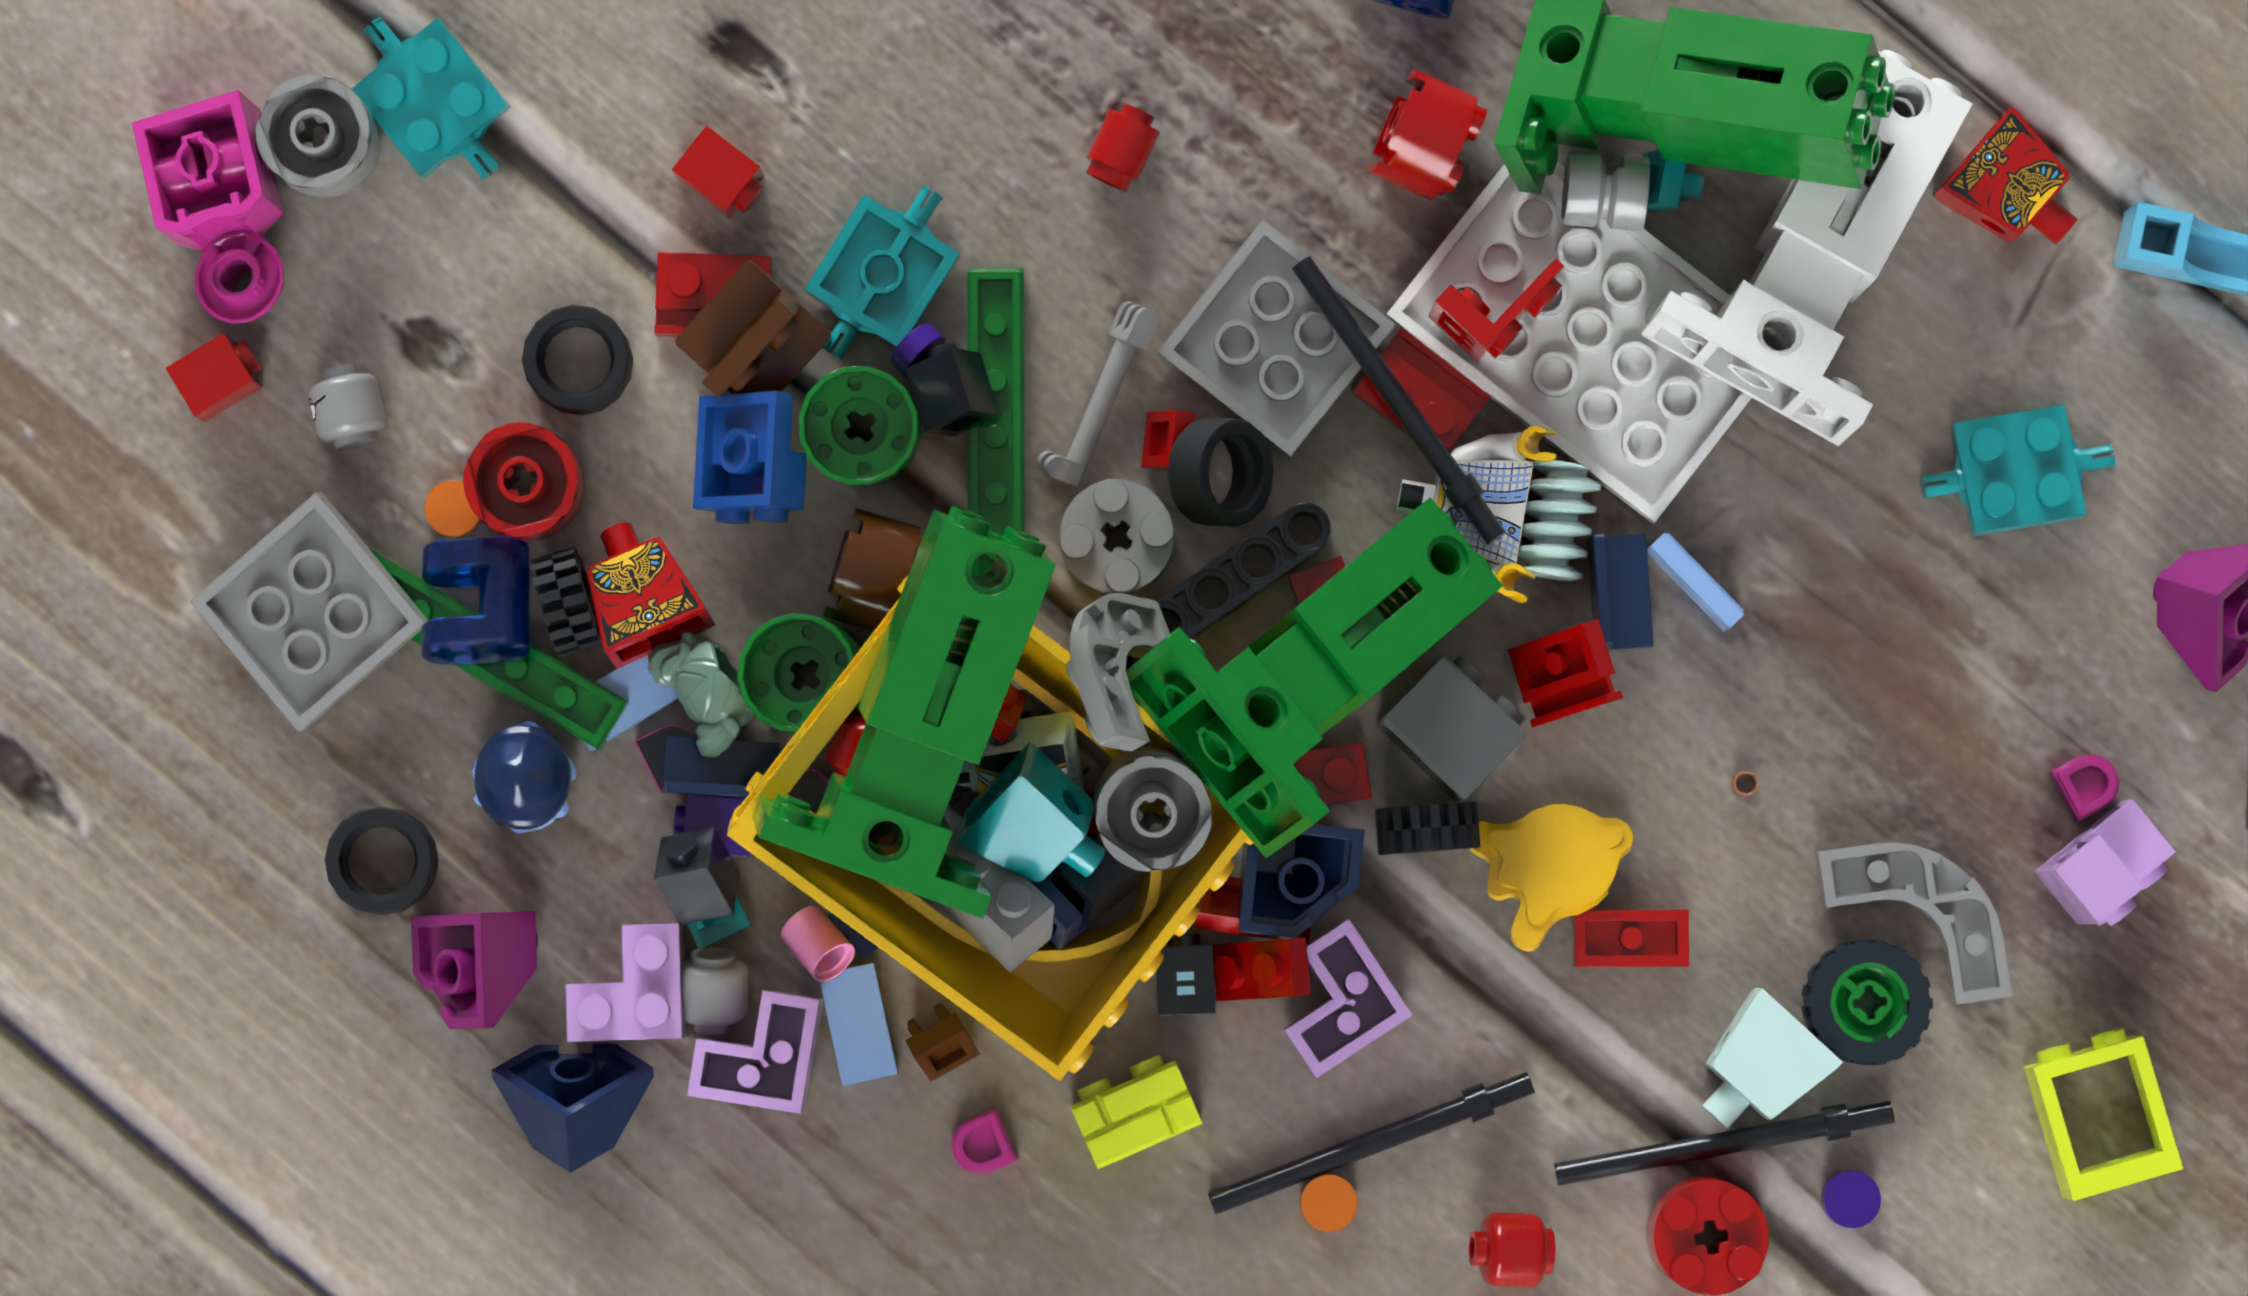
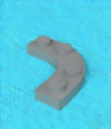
(1098, 653)
(1942, 892)

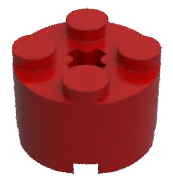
(1426, 136)
(497, 465)
(1733, 1256)

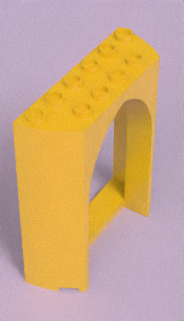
(1054, 997)

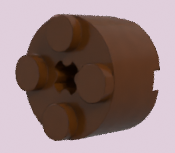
(871, 569)

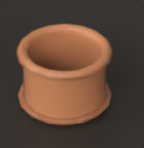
(1754, 777)

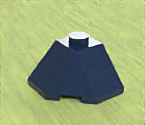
(1298, 881)
(575, 1101)

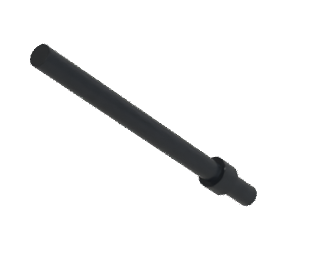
(1462, 489)
(1476, 1103)
(1833, 1122)

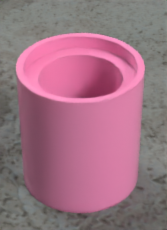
(817, 943)

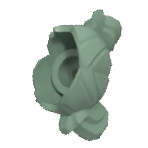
(705, 687)

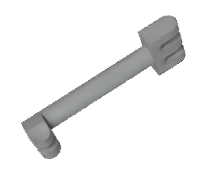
(1132, 329)

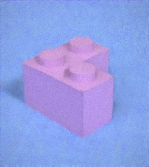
(2107, 865)
(648, 998)
(1359, 1006)
(772, 1070)

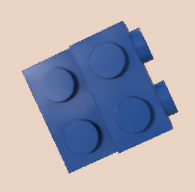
(747, 458)

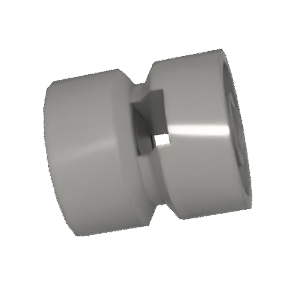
(1605, 191)

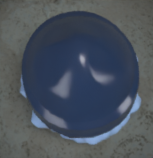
(523, 778)

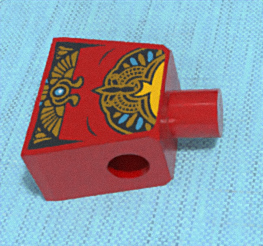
(2010, 183)
(641, 596)

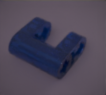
(503, 624)

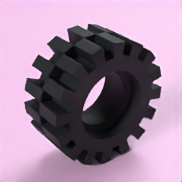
(566, 601)
(1427, 828)

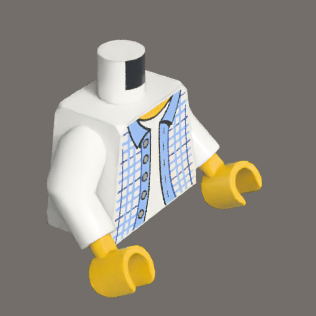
(1505, 477)

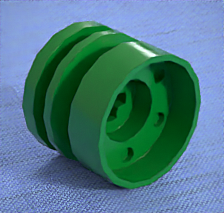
(827, 420)
(772, 663)

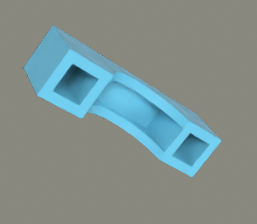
(2182, 249)

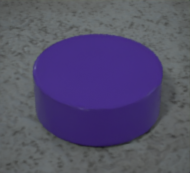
(914, 345)
(1851, 1199)

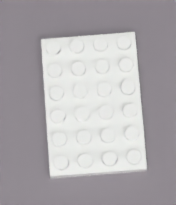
(1582, 362)

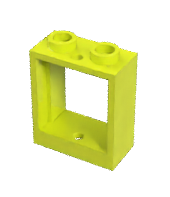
(2115, 1173)

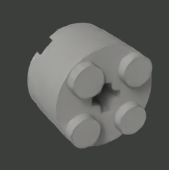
(288, 125)
(1114, 505)
(1158, 839)

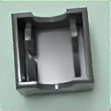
(1454, 727)

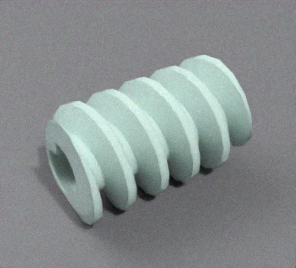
(1557, 519)

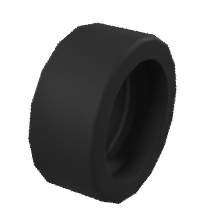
(540, 338)
(1190, 472)
(339, 850)

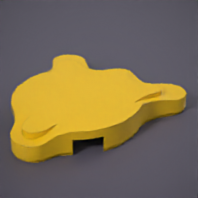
(1553, 864)

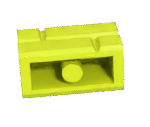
(1134, 1112)

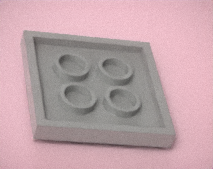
(1267, 345)
(310, 611)

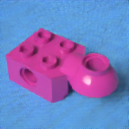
(216, 198)

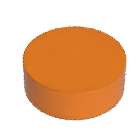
(449, 510)
(1328, 1202)

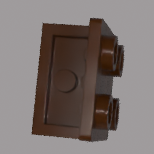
(752, 335)

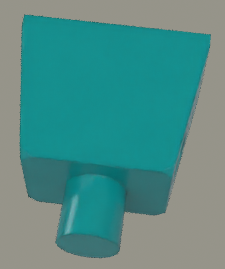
(1032, 820)

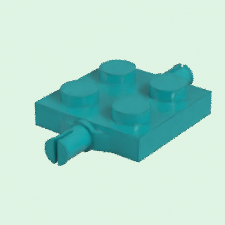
(431, 98)
(882, 272)
(2017, 470)

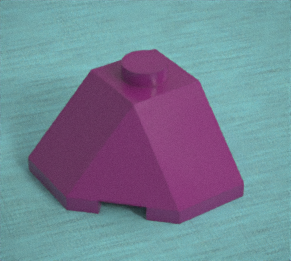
(2206, 611)
(474, 962)

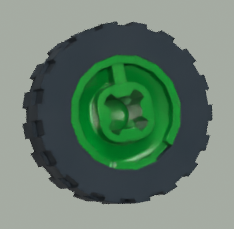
(1867, 1001)

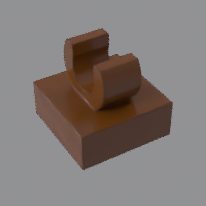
(941, 1045)

